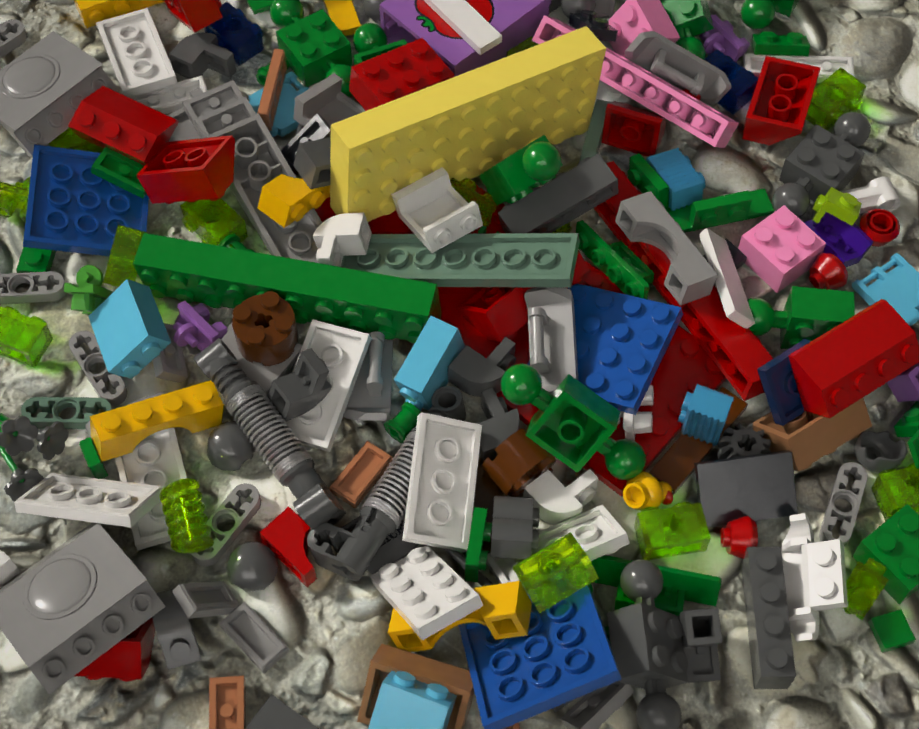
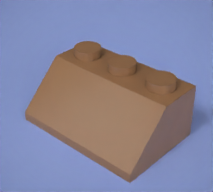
(813, 435)
(423, 669)

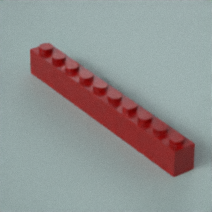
(729, 345)

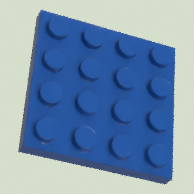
(75, 208)
(620, 343)
(550, 666)

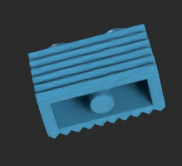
(680, 176)
(705, 414)

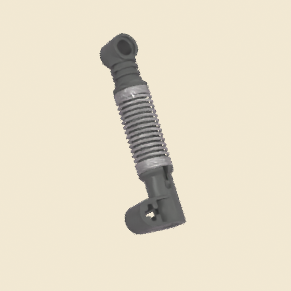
(292, 466)
(382, 512)

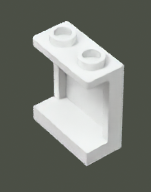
(436, 210)

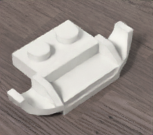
(812, 577)

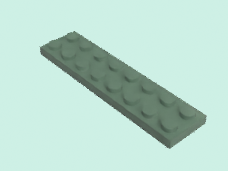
(475, 259)

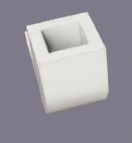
(342, 236)
(561, 502)

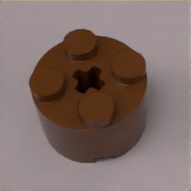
(265, 329)
(518, 464)

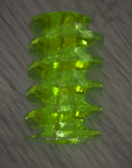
(185, 517)

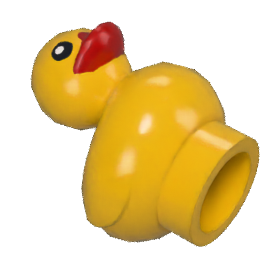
(647, 492)

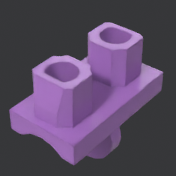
(724, 39)
(193, 327)

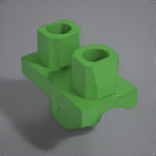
(88, 293)

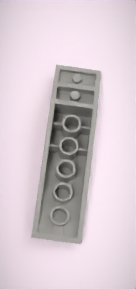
(256, 162)

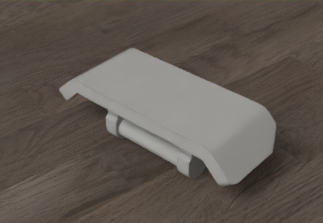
(678, 66)
(552, 334)
(373, 386)

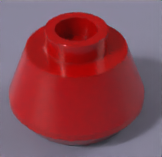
(880, 226)
(828, 272)
(739, 535)

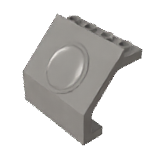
(45, 89)
(75, 606)

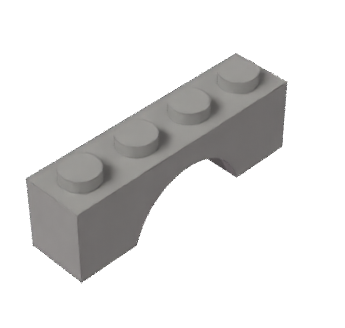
(647, 221)

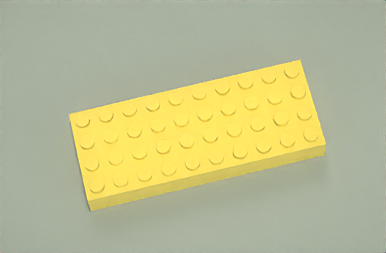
(465, 122)

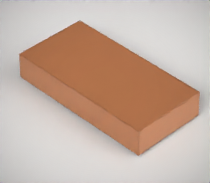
(361, 474)

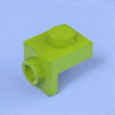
(838, 204)

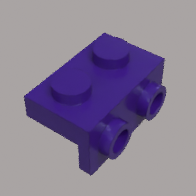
(841, 239)

